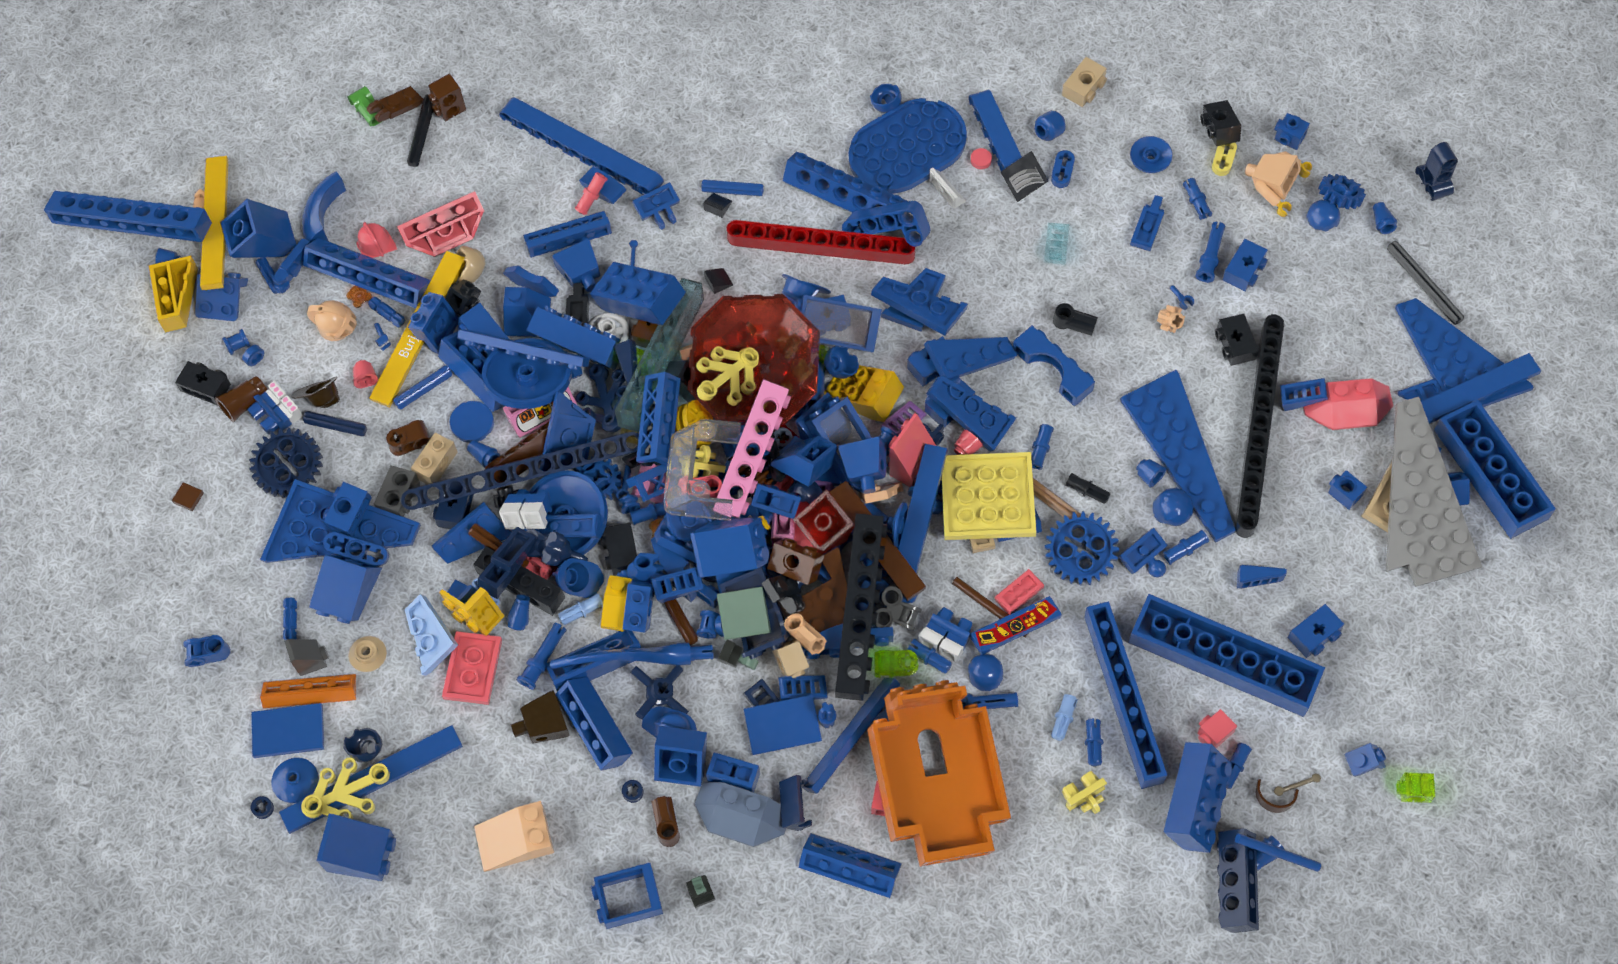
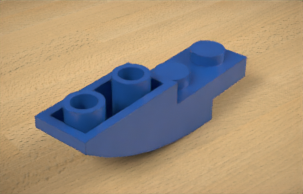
(674, 563)
(834, 634)

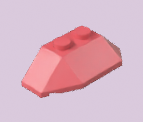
(444, 226)
(1351, 404)

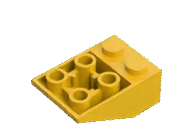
(869, 391)

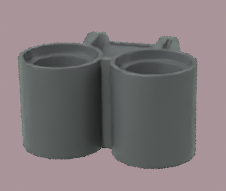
(898, 611)

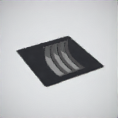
(1024, 176)

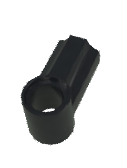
(1076, 320)

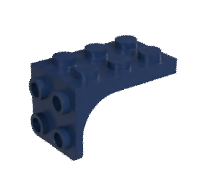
(757, 644)

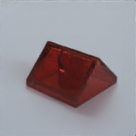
(825, 523)

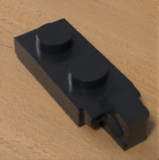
(578, 304)

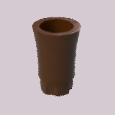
(240, 398)

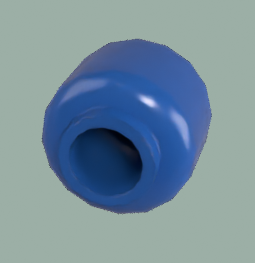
(1050, 125)

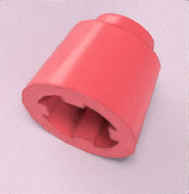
(364, 374)
(967, 443)

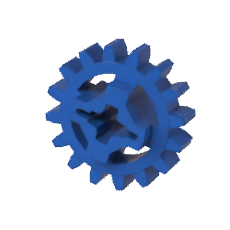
(1342, 191)
(606, 482)

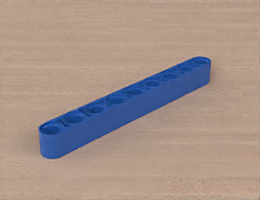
(581, 146)

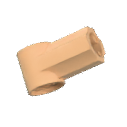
(804, 633)

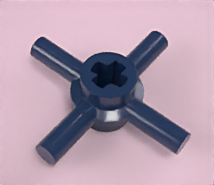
(655, 698)

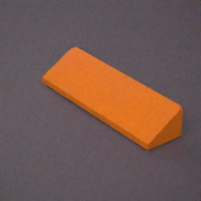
(308, 692)

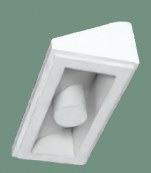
(945, 188)

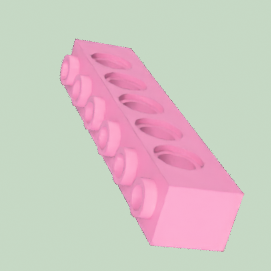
(767, 393)

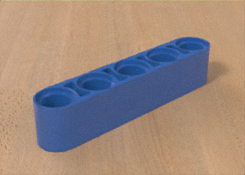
(994, 128)

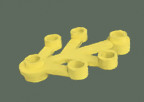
(746, 358)
(341, 791)

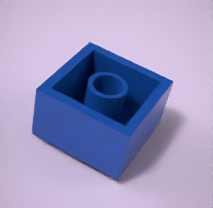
(680, 756)

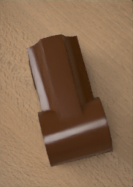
(665, 820)

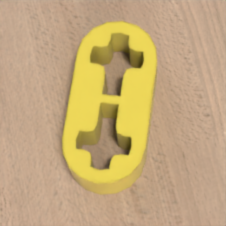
(1228, 158)

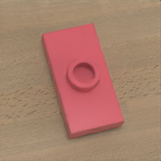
(1019, 592)

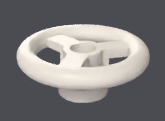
(606, 321)

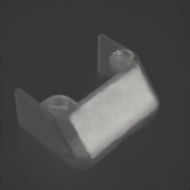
(687, 495)

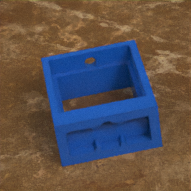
(622, 876)

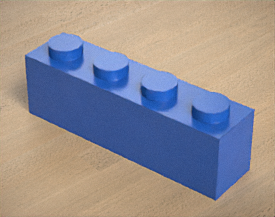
(467, 365)
(594, 723)

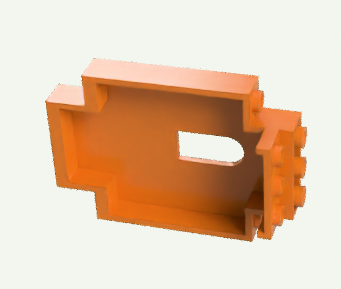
(943, 811)

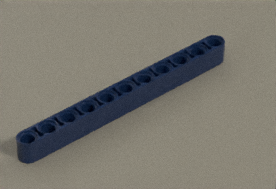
(510, 469)

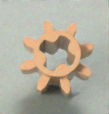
(1171, 318)

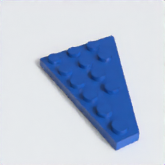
(301, 527)

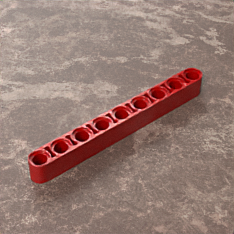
(812, 236)

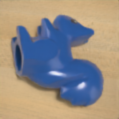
(643, 568)

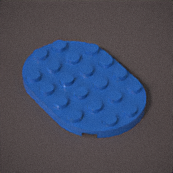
(906, 144)

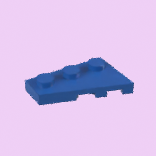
(458, 542)

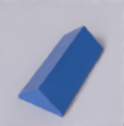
(594, 669)

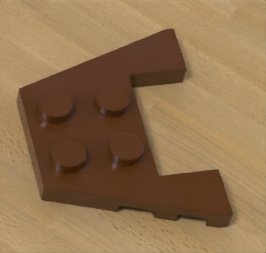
(827, 602)

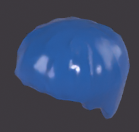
(1173, 507)

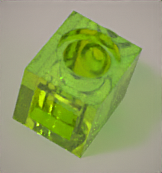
(1416, 787)

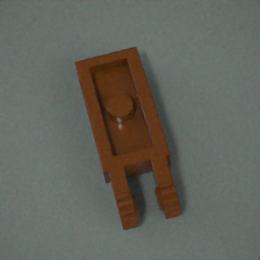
(395, 104)

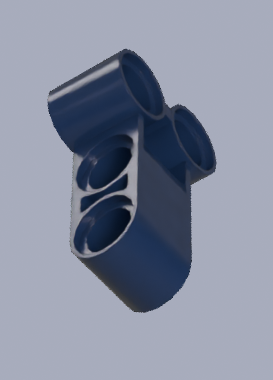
(1438, 171)

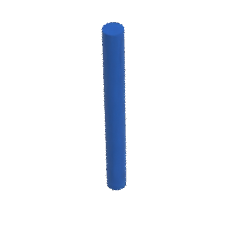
(1278, 852)

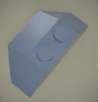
(739, 814)

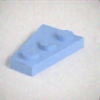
(430, 634)

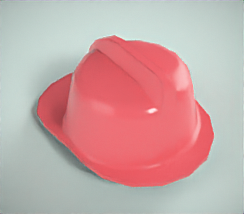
(374, 240)

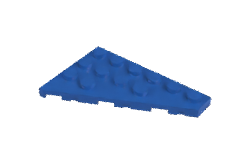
(1449, 352)

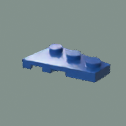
(927, 280)

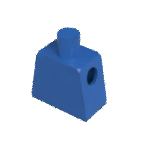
(578, 264)
(865, 462)

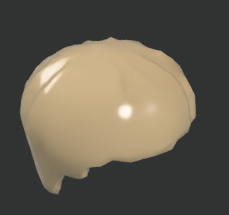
(474, 264)

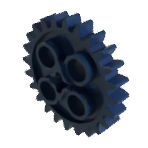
(302, 449)

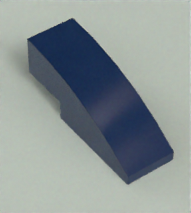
(506, 562)

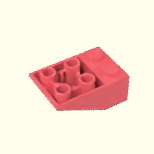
(907, 450)

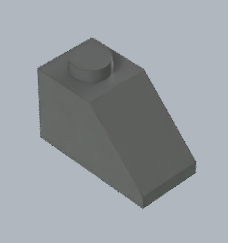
(306, 655)

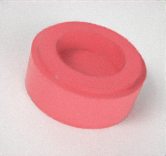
(981, 158)

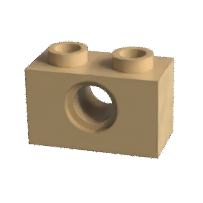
(1087, 72)
(434, 459)
(791, 659)

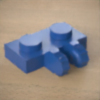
(656, 202)

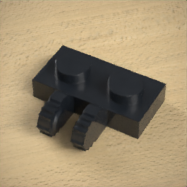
(786, 591)

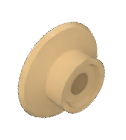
(368, 662)

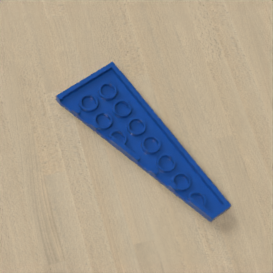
(1172, 431)

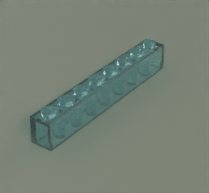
(659, 352)

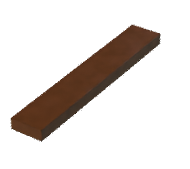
(894, 562)

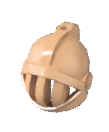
(332, 319)

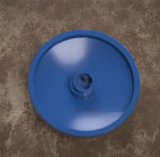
(523, 381)
(575, 494)

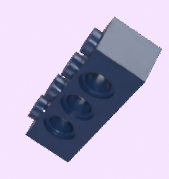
(1246, 915)

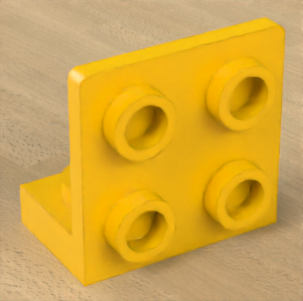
(478, 612)

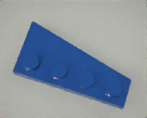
(927, 309)
(966, 356)
(971, 412)

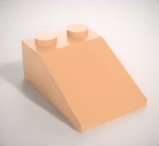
(514, 837)

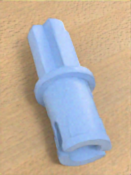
(580, 609)
(1064, 717)

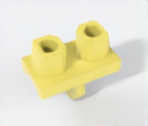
(710, 467)
(1092, 787)

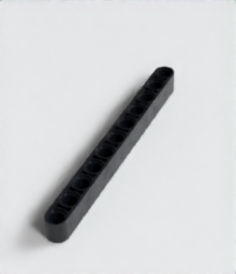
(1256, 433)

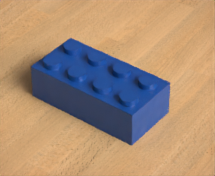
(638, 293)
(570, 335)
(1198, 797)

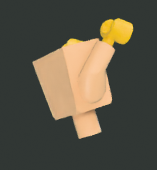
(1275, 177)

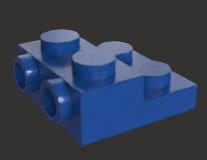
(433, 320)

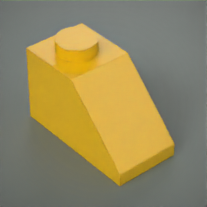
(614, 603)

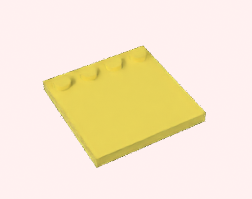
(988, 496)

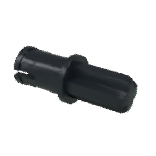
(1087, 488)

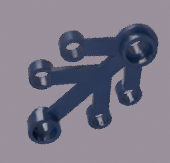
(599, 374)

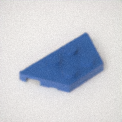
(567, 428)

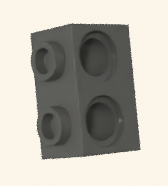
(391, 491)

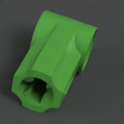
(361, 99)

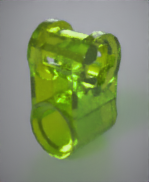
(893, 663)

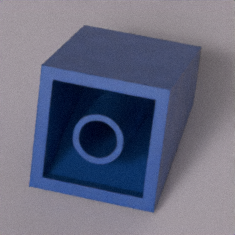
(258, 231)
(730, 546)
(343, 587)
(355, 848)

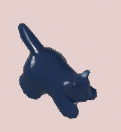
(552, 548)

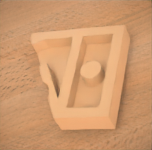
(882, 492)

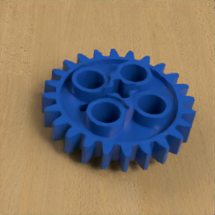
(1093, 531)

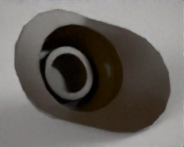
(319, 394)

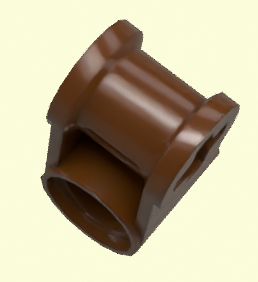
(409, 436)

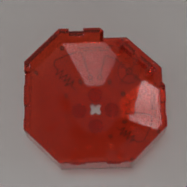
(779, 336)

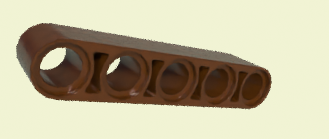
(528, 447)

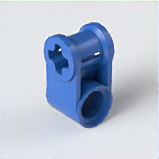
(201, 650)

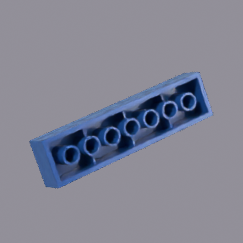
(1226, 655)

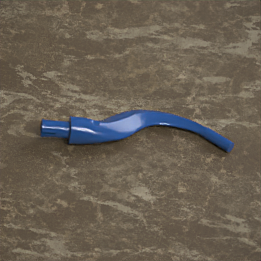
(673, 654)

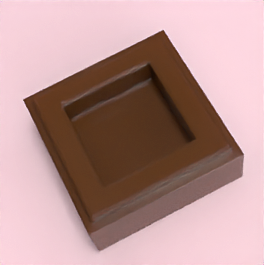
(187, 496)

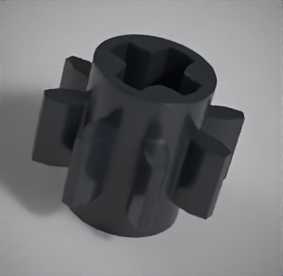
(502, 494)

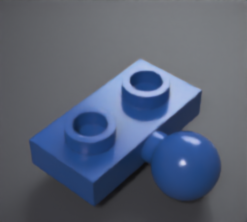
(1143, 552)

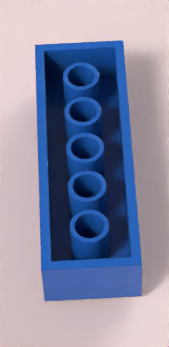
(1494, 469)

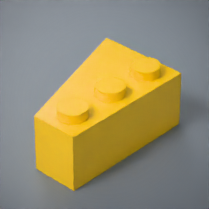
(173, 291)

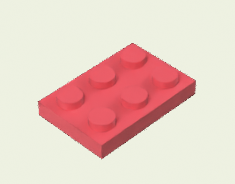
(472, 668)

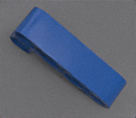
(862, 222)

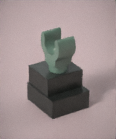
(732, 654)
(700, 891)

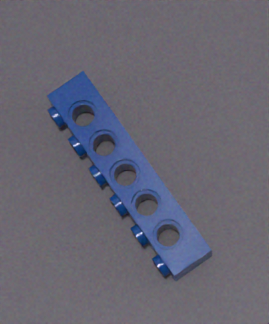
(835, 185)
(365, 272)

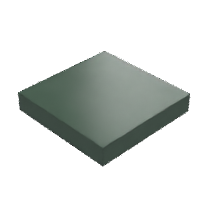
(743, 613)

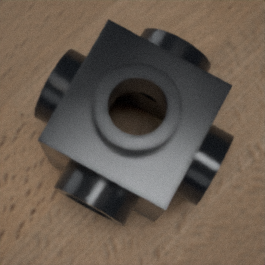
(463, 296)

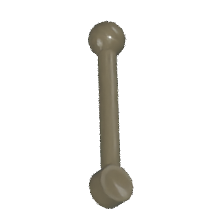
(1279, 790)

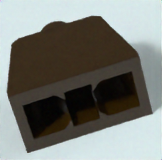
(542, 720)

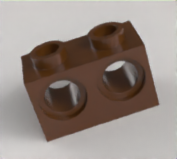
(446, 97)

